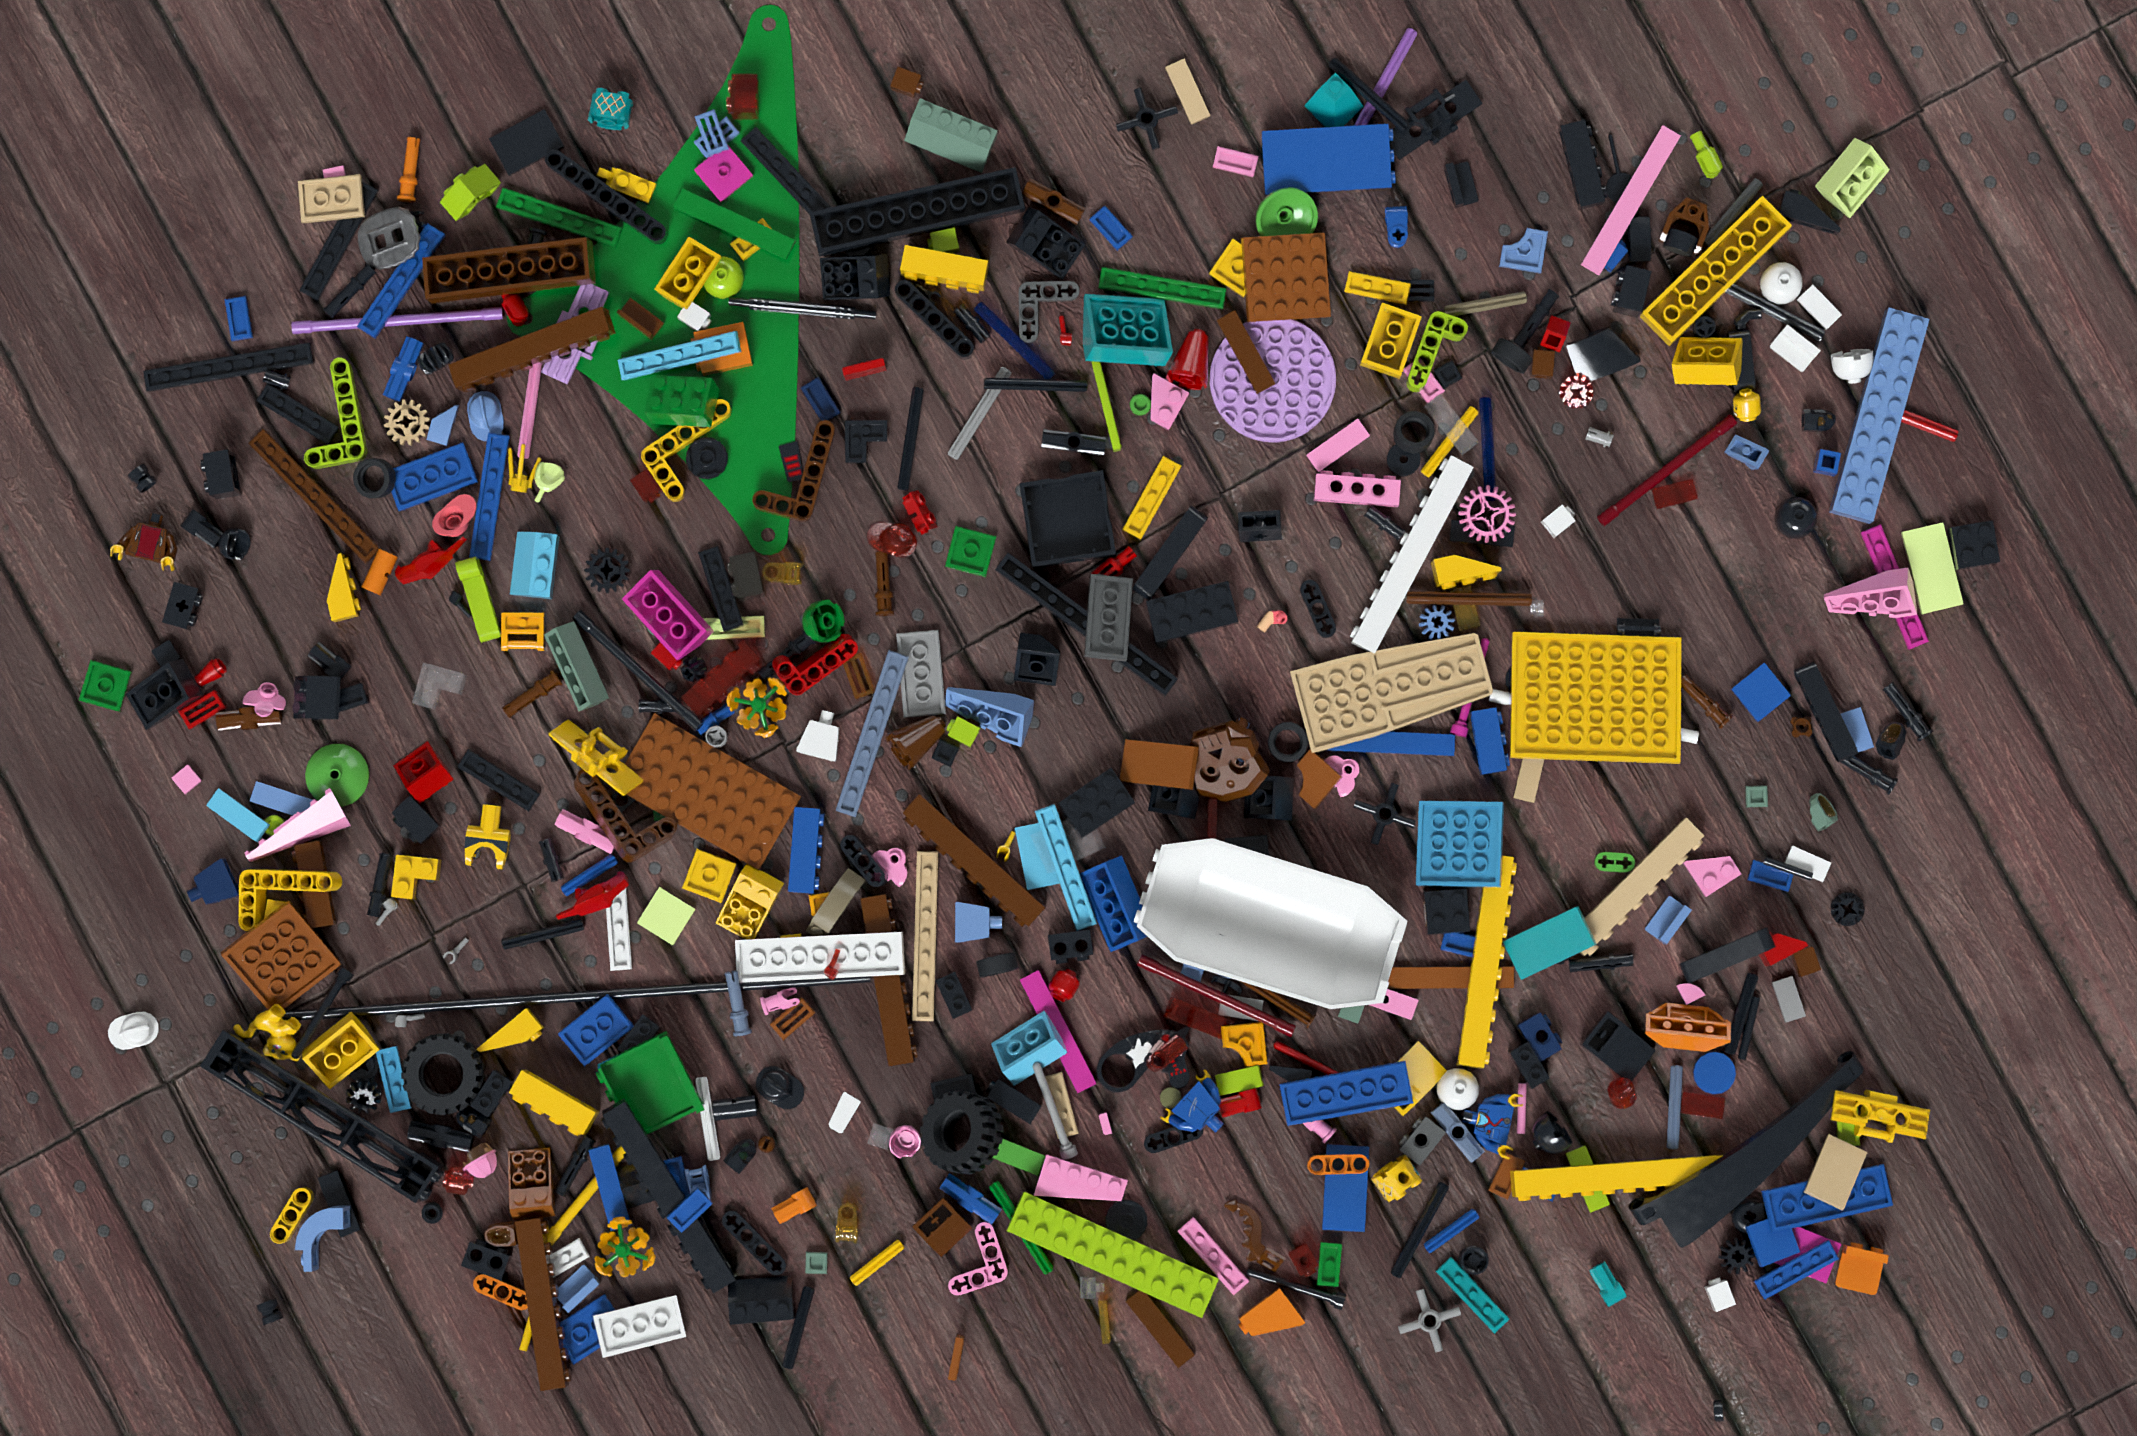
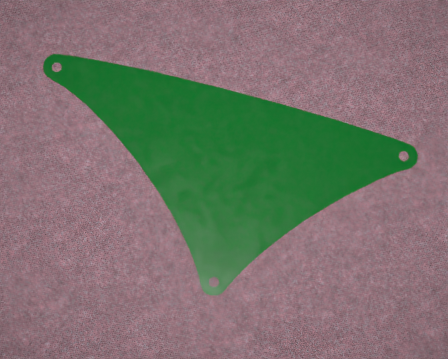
(759, 395)

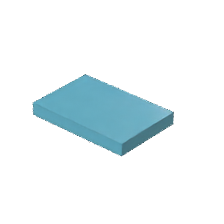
(1033, 868)

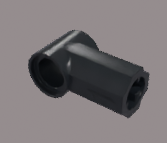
(200, 527)
(332, 664)

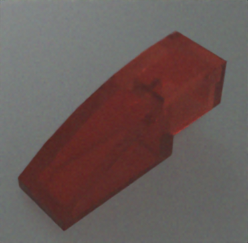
(1196, 1017)

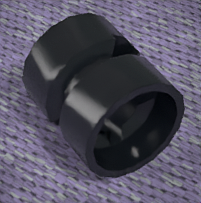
(1473, 1260)

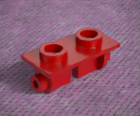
(916, 503)

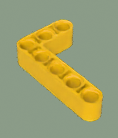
(680, 443)
(280, 882)

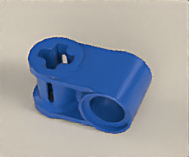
(1396, 222)

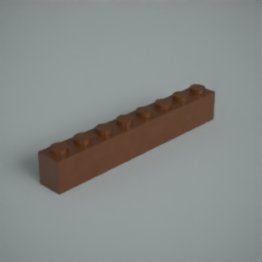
(532, 349)
(973, 860)
(890, 988)
(542, 1303)

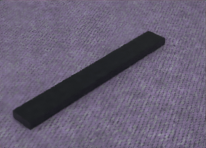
(788, 176)
(228, 367)

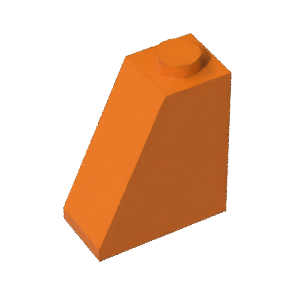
(1270, 1315)

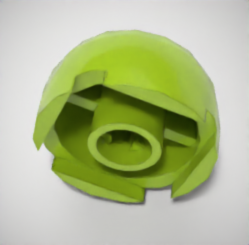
(725, 279)

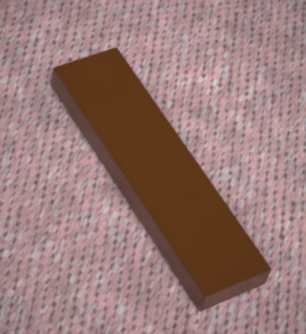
(1245, 352)
(1160, 1328)

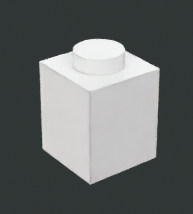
(695, 317)
(1558, 520)
(1719, 1294)

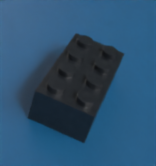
(1192, 612)

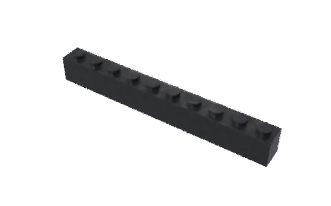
(1076, 618)
(667, 1194)

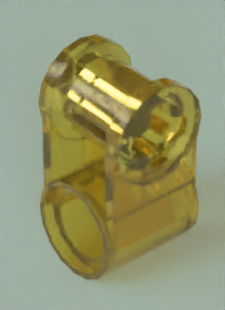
(784, 573)
(847, 1225)

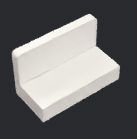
(1794, 348)

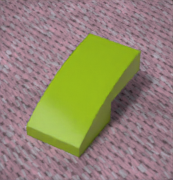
(1239, 1080)

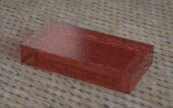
(1674, 494)
(1212, 819)
(1702, 1105)

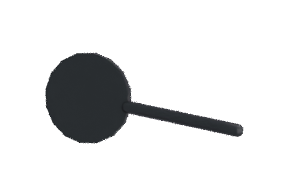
(1619, 181)

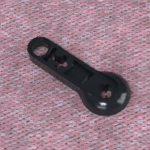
(1754, 1206)

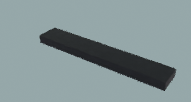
(334, 249)

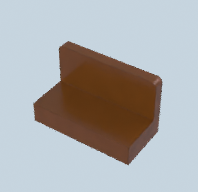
(640, 319)

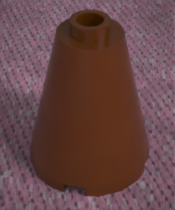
(915, 739)

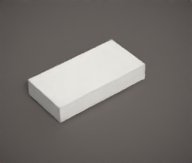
(1819, 307)
(1809, 862)

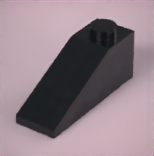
(1804, 212)

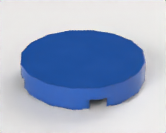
(1714, 1073)

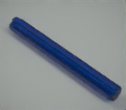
(1008, 335)
(1487, 444)

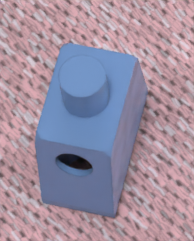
(974, 922)

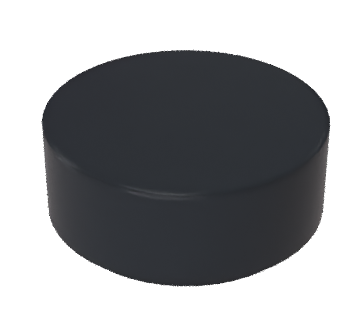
(1718, 1410)

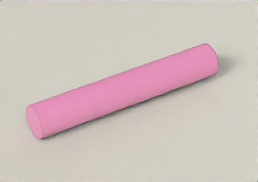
(1521, 1111)

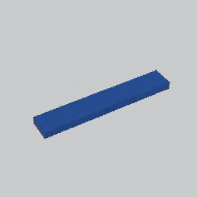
(399, 283)
(489, 496)
(1404, 744)

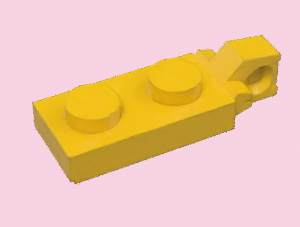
(628, 184)

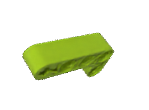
(1429, 352)
(479, 598)

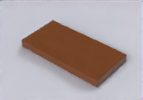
(1159, 764)

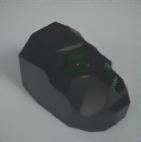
(741, 1155)

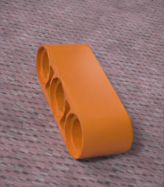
(1348, 1167)

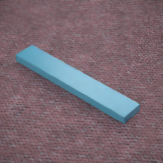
(679, 355)
(1065, 867)

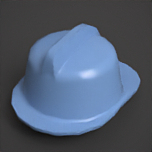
(485, 414)

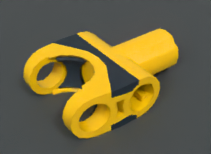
(489, 836)

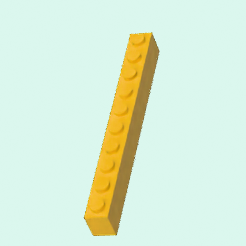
(1485, 970)
(1605, 1177)

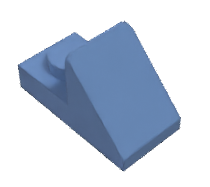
(1747, 452)

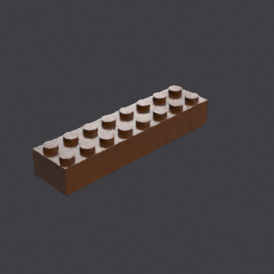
(509, 270)

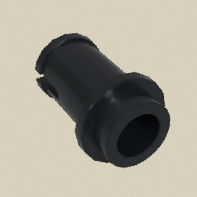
(276, 379)

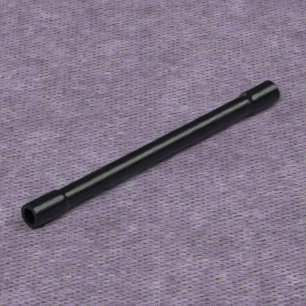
(590, 627)

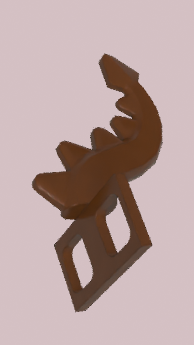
(1254, 1234)

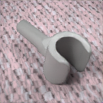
(390, 906)
(456, 950)
(401, 1020)

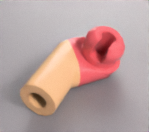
(1272, 617)

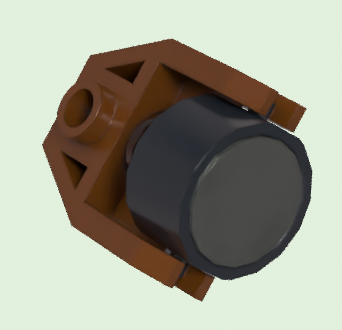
(1682, 242)

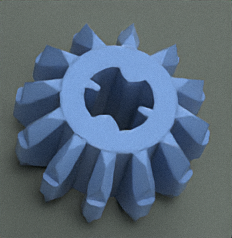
(1443, 619)

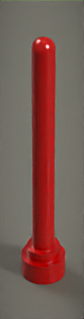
(1303, 1058)

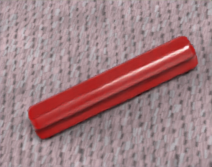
(1929, 426)

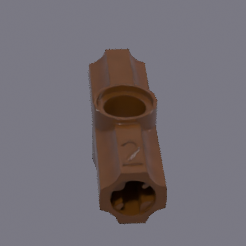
(1065, 208)
(246, 719)

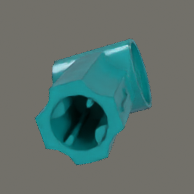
(1609, 1288)

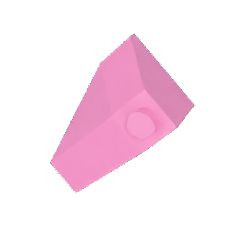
(1883, 593)

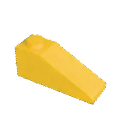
(518, 1030)

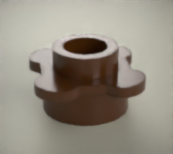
(1796, 722)

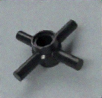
(1156, 115)
(1393, 816)

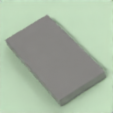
(923, 678)

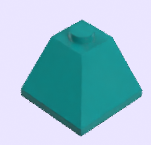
(1334, 103)

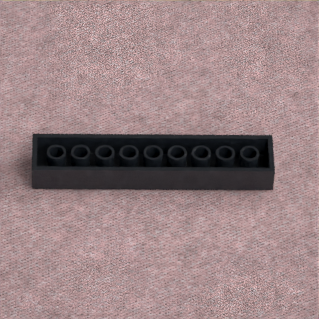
(917, 212)

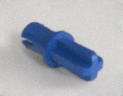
(715, 718)

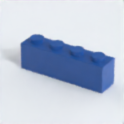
(805, 850)

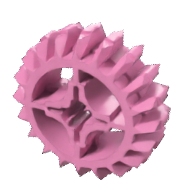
(1503, 509)

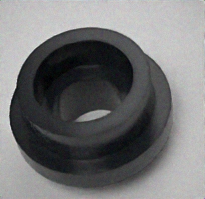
(425, 1212)

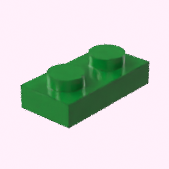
(1329, 1264)

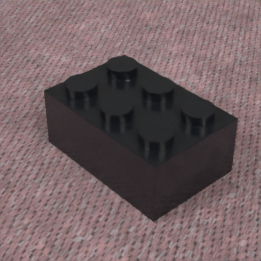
(1096, 803)

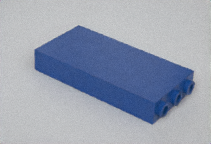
(1328, 158)

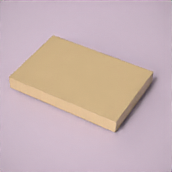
(331, 198)
(1835, 1172)

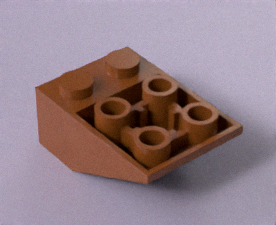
(530, 1183)

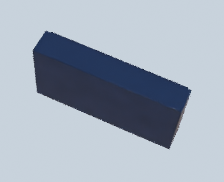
(820, 400)

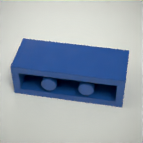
(1489, 741)

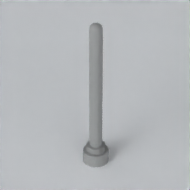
(1066, 1150)

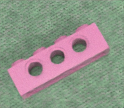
(1323, 492)

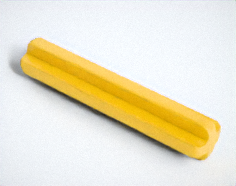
(877, 1262)

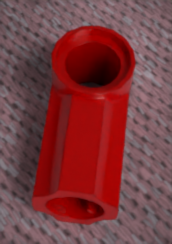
(1242, 1102)

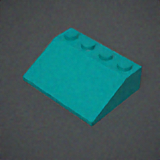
(1126, 330)

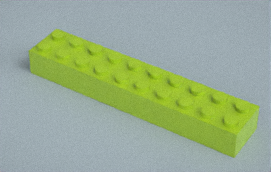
(1112, 1254)

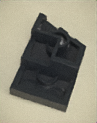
(1600, 354)

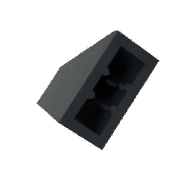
(1013, 1100)

